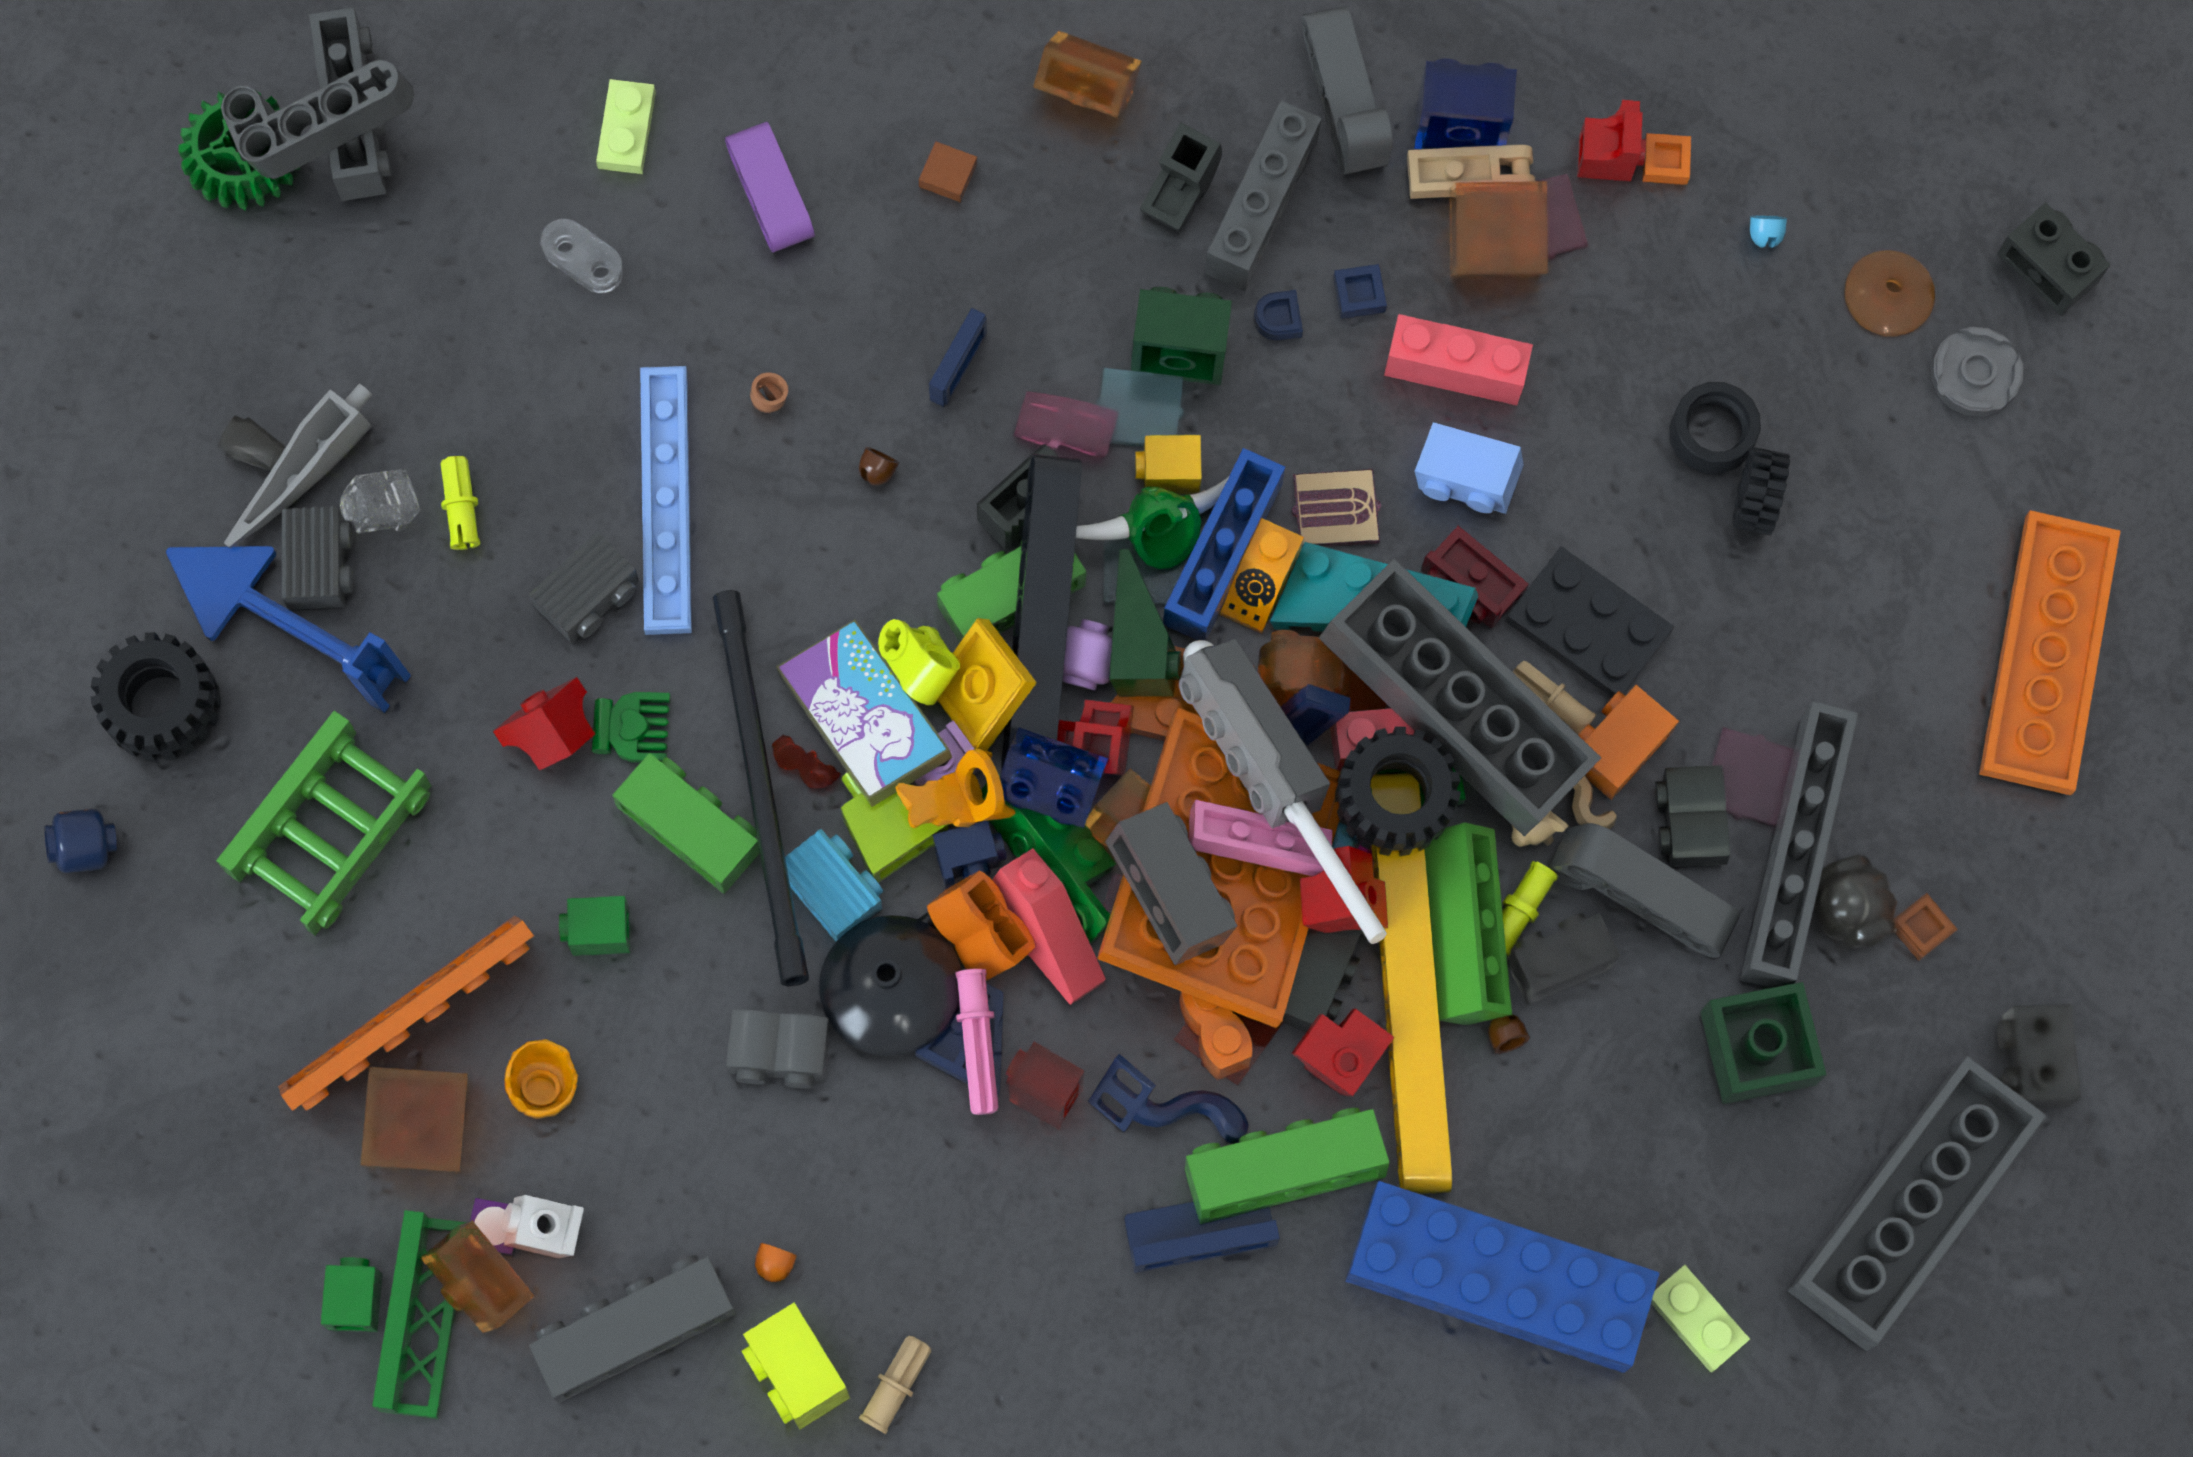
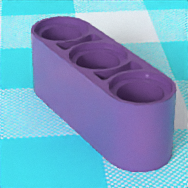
(769, 187)

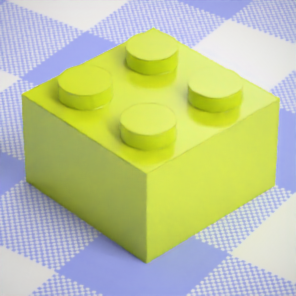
(796, 1366)

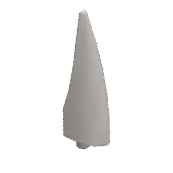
(312, 452)

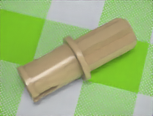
(1555, 697)
(896, 1384)

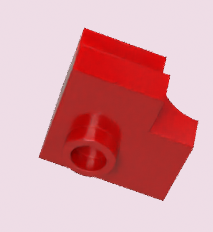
(1612, 145)
(548, 724)
(1102, 731)
(1323, 905)
(1342, 1052)

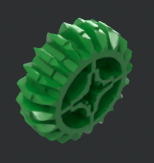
(205, 157)

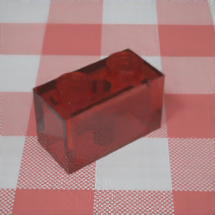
(1044, 1084)

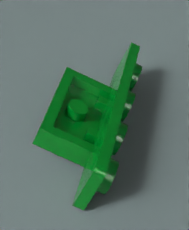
(1068, 852)

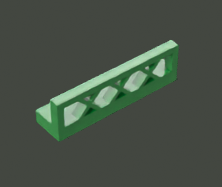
(401, 1324)

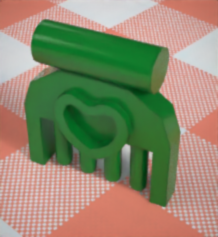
(626, 726)

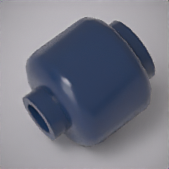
(79, 840)

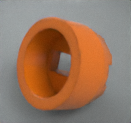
(773, 1263)

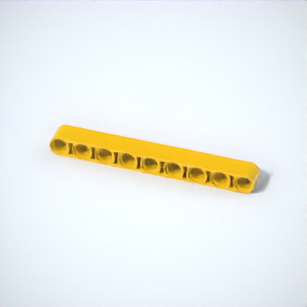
(1412, 1005)

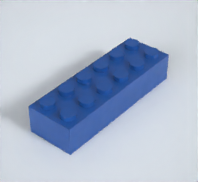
(1502, 1277)

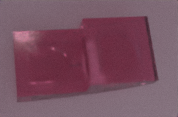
(1066, 422)

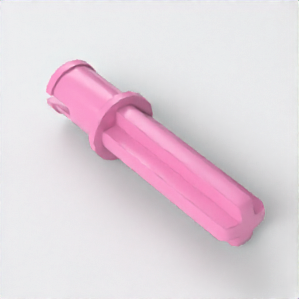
(977, 1040)

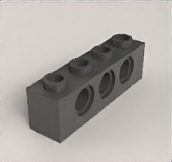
(1262, 195)

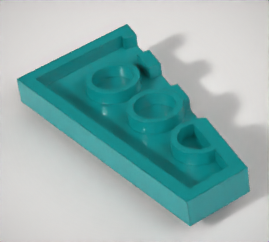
(1330, 579)

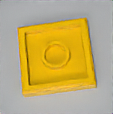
(986, 686)

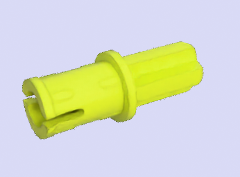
(459, 503)

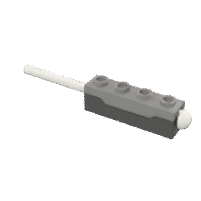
(1266, 756)

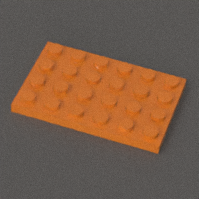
(1261, 956)

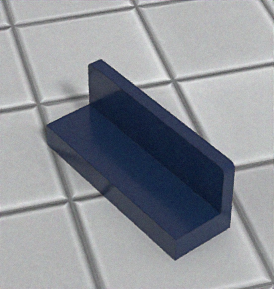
(1175, 1236)

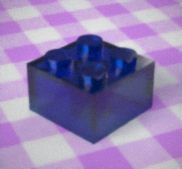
(1464, 105)

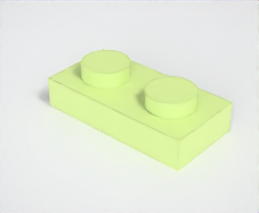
(626, 126)
(1698, 1318)

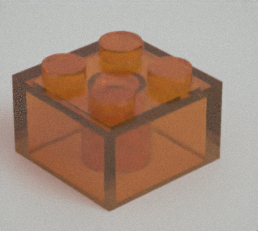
(1498, 229)
(415, 1120)

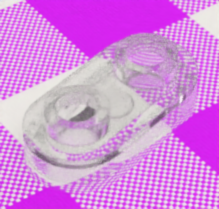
(584, 257)

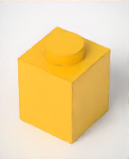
(1170, 463)

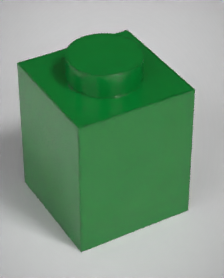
(596, 925)
(351, 1296)

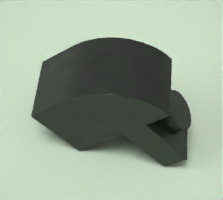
(1184, 177)

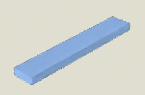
(665, 500)

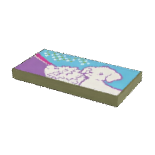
(863, 712)

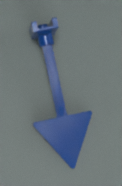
(223, 580)

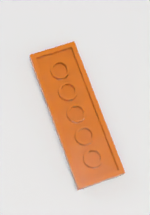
(2050, 653)
(390, 1025)

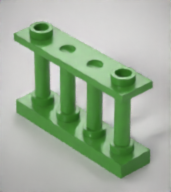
(307, 781)

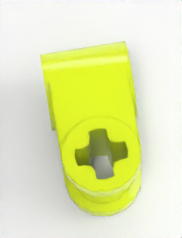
(918, 659)

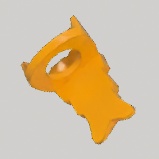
(957, 795)

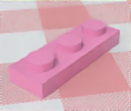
(1251, 839)

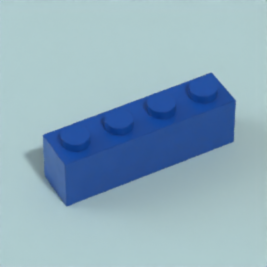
(1221, 546)

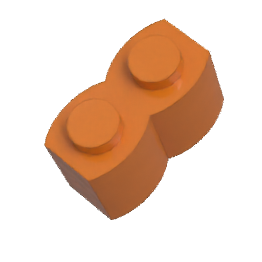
(980, 925)
(1223, 1037)

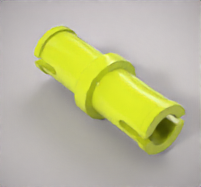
(1523, 904)

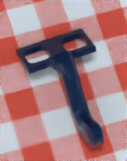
(1221, 1110)

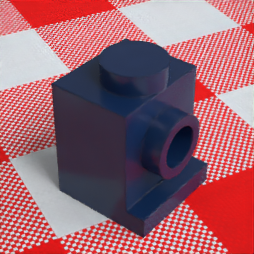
(967, 851)

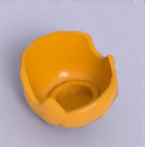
(540, 1079)

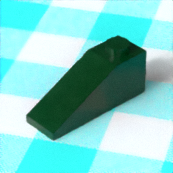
(1142, 650)

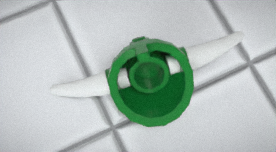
(1158, 524)

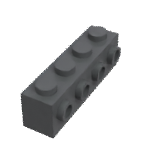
(340, 49)
(632, 1328)

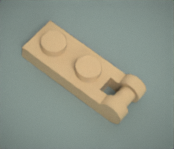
(1436, 170)

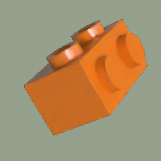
(1626, 738)

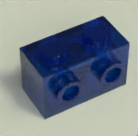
(1051, 777)

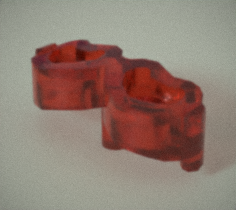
(811, 769)

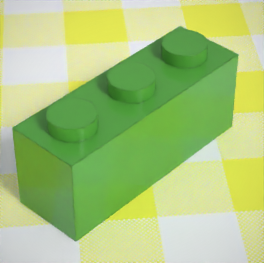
(990, 593)
(688, 821)

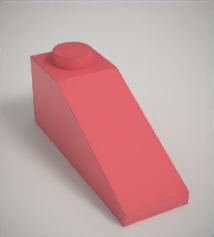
(1048, 913)

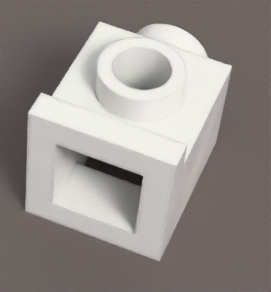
(561, 1230)

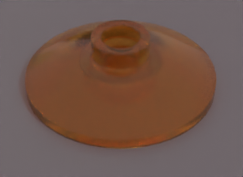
(1878, 307)

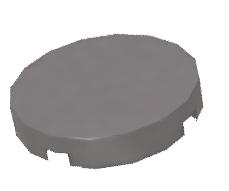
(1976, 372)

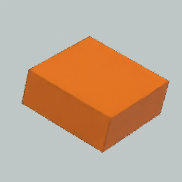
(1667, 159)

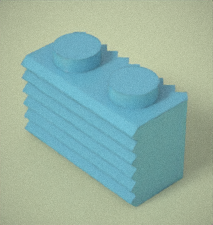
(831, 885)

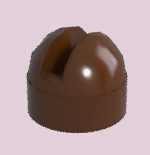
(876, 466)
(1507, 1034)

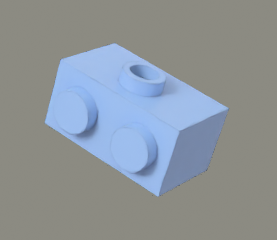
(1468, 469)

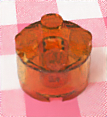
(1295, 661)

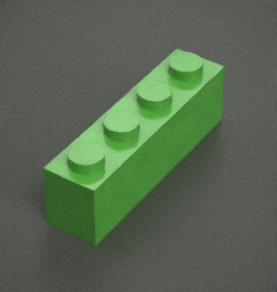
(1467, 925)
(1286, 1164)

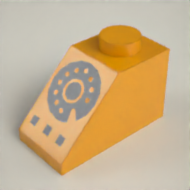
(1262, 575)

